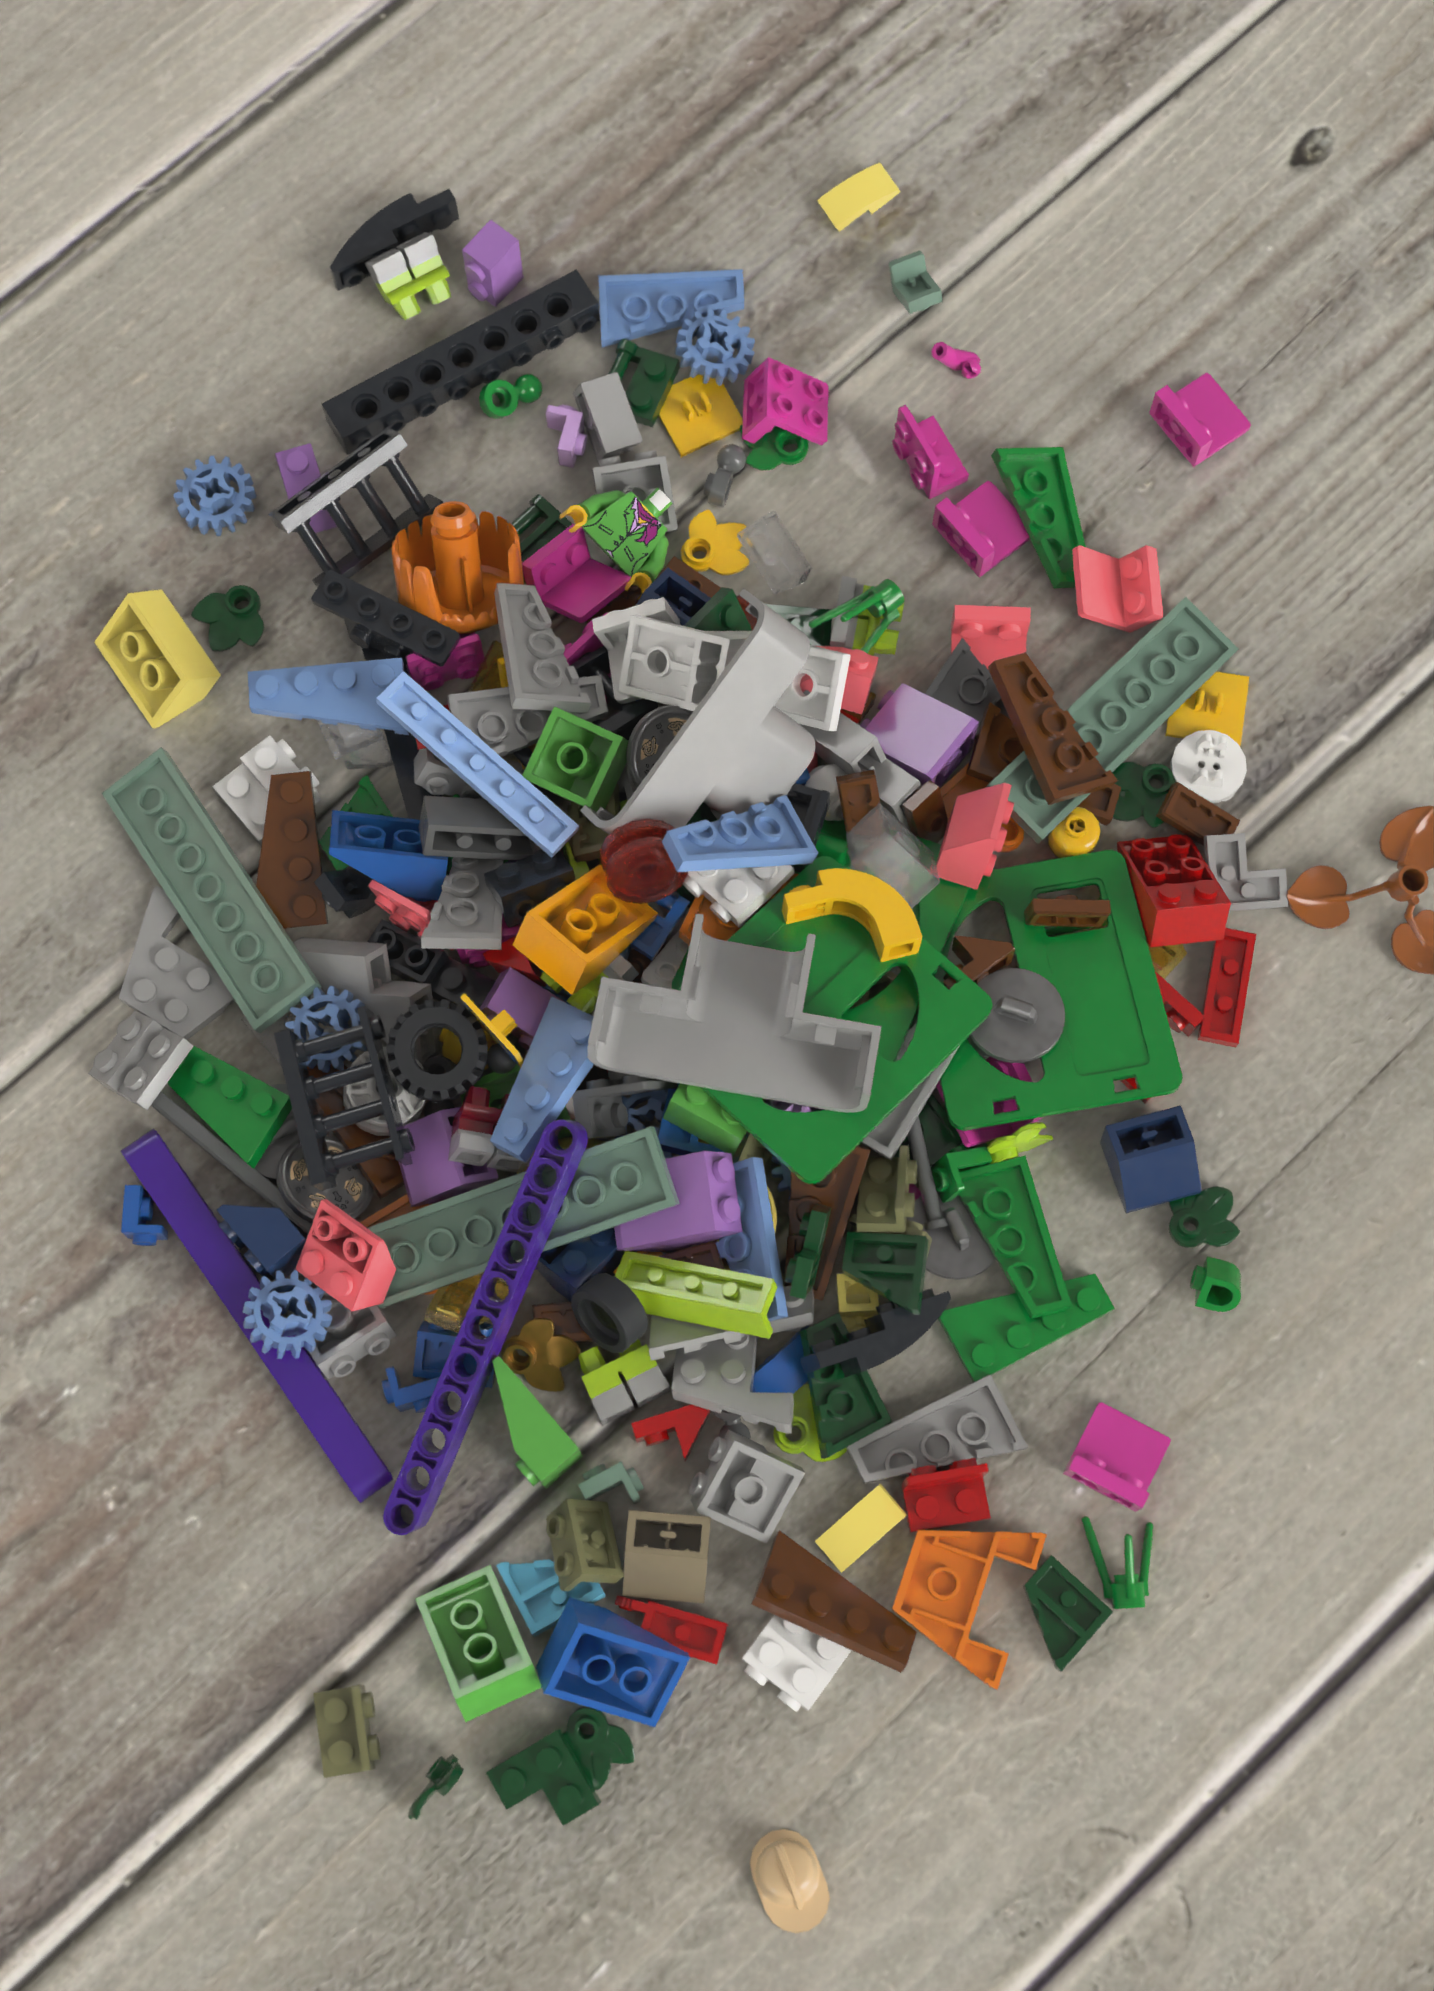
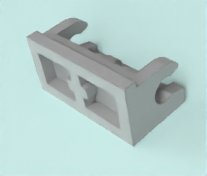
(607, 416)

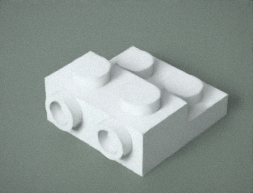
(248, 785)
(738, 891)
(794, 1662)

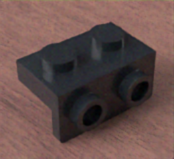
(528, 883)

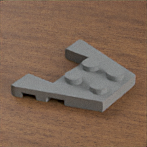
(169, 981)
(723, 1379)

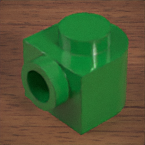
(1216, 1285)

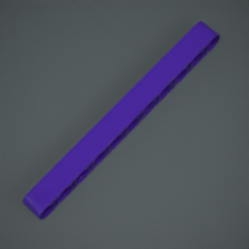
(232, 1281)
(471, 1340)

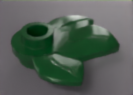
(228, 622)
(1137, 796)
(1208, 1214)
(600, 1749)
(442, 1778)

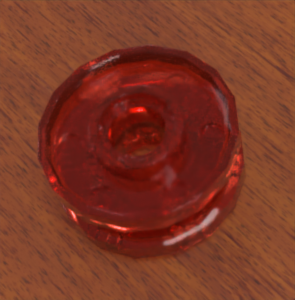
(638, 863)

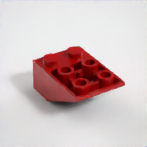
(1175, 891)

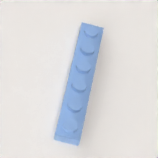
(477, 764)

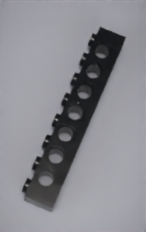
(469, 345)

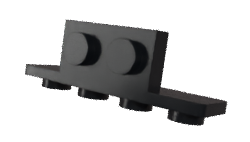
(384, 622)

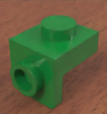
(948, 1168)

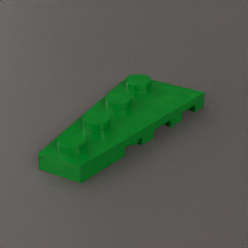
(1046, 504)
(231, 1103)
(1013, 1225)
(1000, 1331)

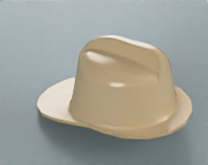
(789, 1881)

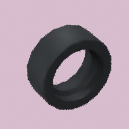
(609, 1312)

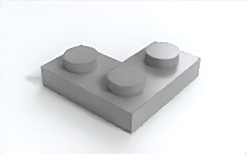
(1244, 888)

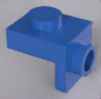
(409, 1397)

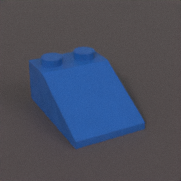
(388, 853)
(609, 1664)

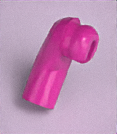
(957, 359)

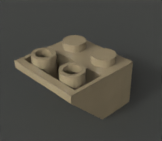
(666, 1556)

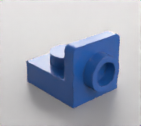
(136, 1211)

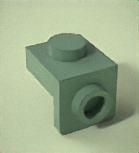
(913, 283)
(601, 1480)

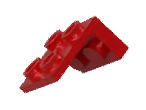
(945, 1496)

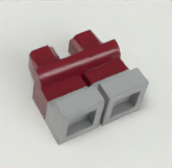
(473, 1130)

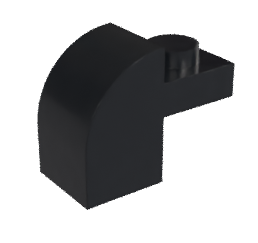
(346, 891)

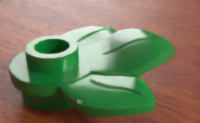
(770, 452)

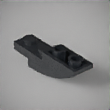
(389, 229)
(431, 966)
(881, 1339)

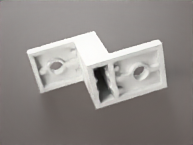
(701, 656)

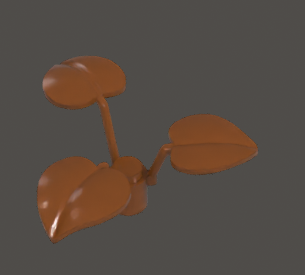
(1321, 896)

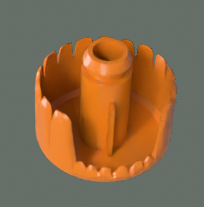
(455, 566)

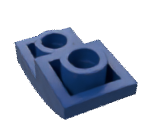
(782, 1370)

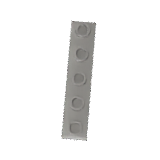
(859, 751)
(366, 973)

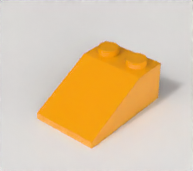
(581, 930)

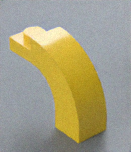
(863, 899)

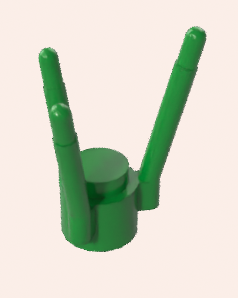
(879, 601)
(1128, 1588)

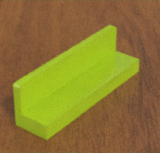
(699, 1293)

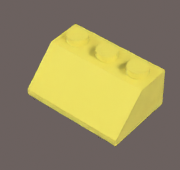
(156, 656)

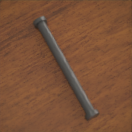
(925, 1178)

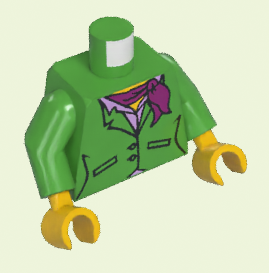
(626, 531)

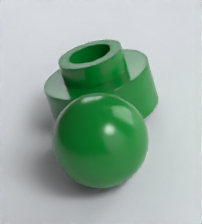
(526, 389)

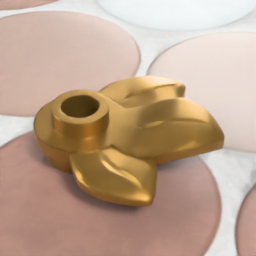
(545, 1352)

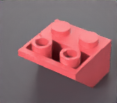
(974, 834)
(346, 1259)

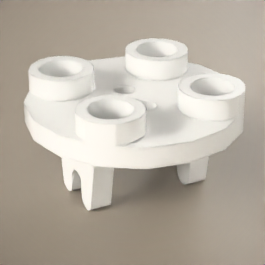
(1209, 749)

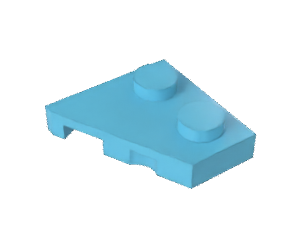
(539, 1595)

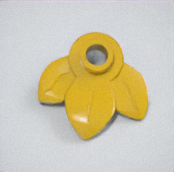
(717, 542)

